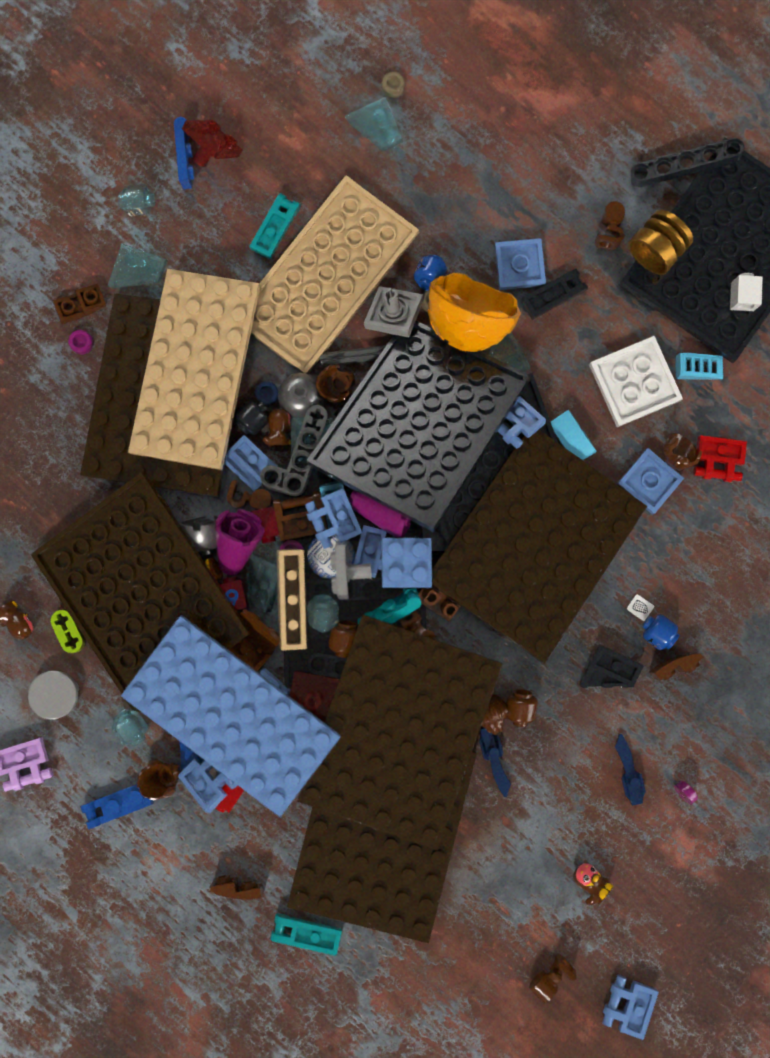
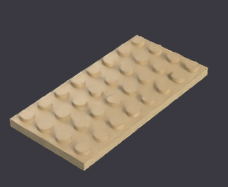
(328, 274)
(194, 369)

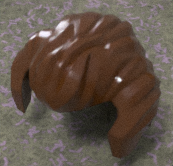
(335, 385)
(680, 452)
(495, 715)
(158, 780)

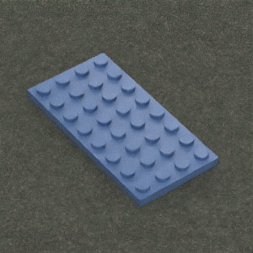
(230, 715)

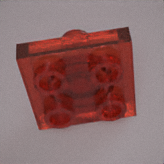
(211, 141)
(314, 692)

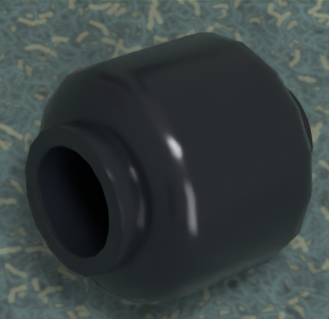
(251, 417)

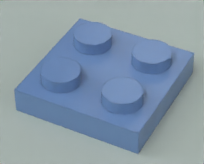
(520, 264)
(650, 480)
(406, 563)

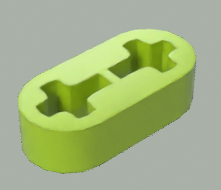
(62, 633)

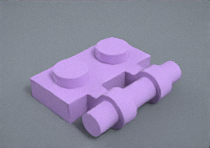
(22, 756)

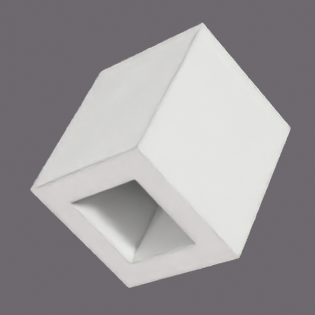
(746, 292)

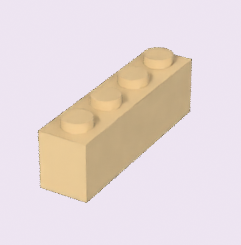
(291, 599)

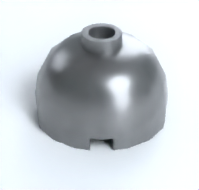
(298, 394)
(201, 533)

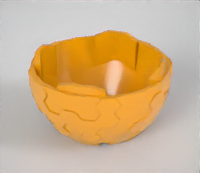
(470, 312)

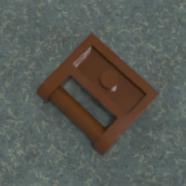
(297, 524)

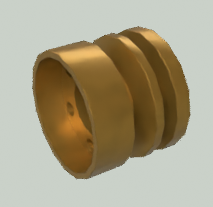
(660, 242)

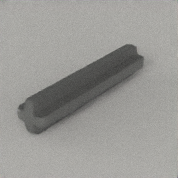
(351, 356)

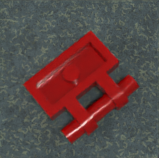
(720, 450)

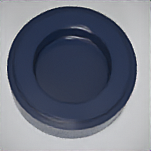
(267, 393)

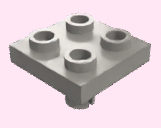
(393, 311)
(346, 572)

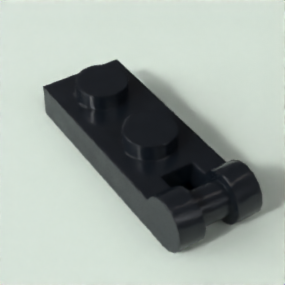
(553, 294)

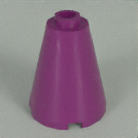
(380, 515)
(236, 539)

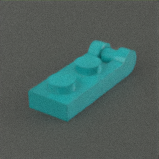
(274, 226)
(397, 608)
(306, 934)

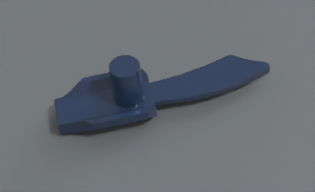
(491, 750)
(631, 780)

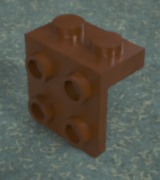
(257, 646)

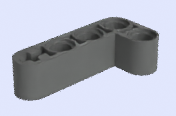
(300, 450)

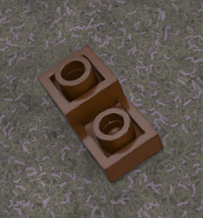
(82, 303)
(682, 663)
(228, 888)

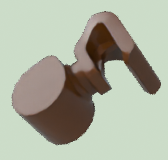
(612, 219)
(257, 500)
(412, 622)
(545, 984)

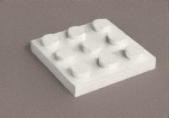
(635, 381)

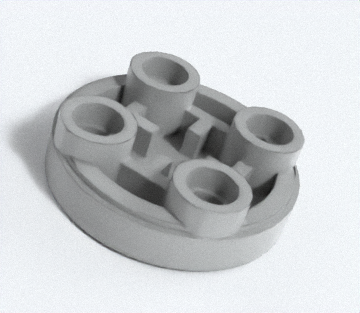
(53, 694)

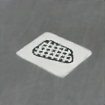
(640, 607)

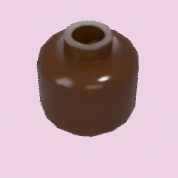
(342, 637)
(521, 707)

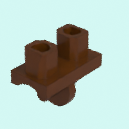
(438, 602)

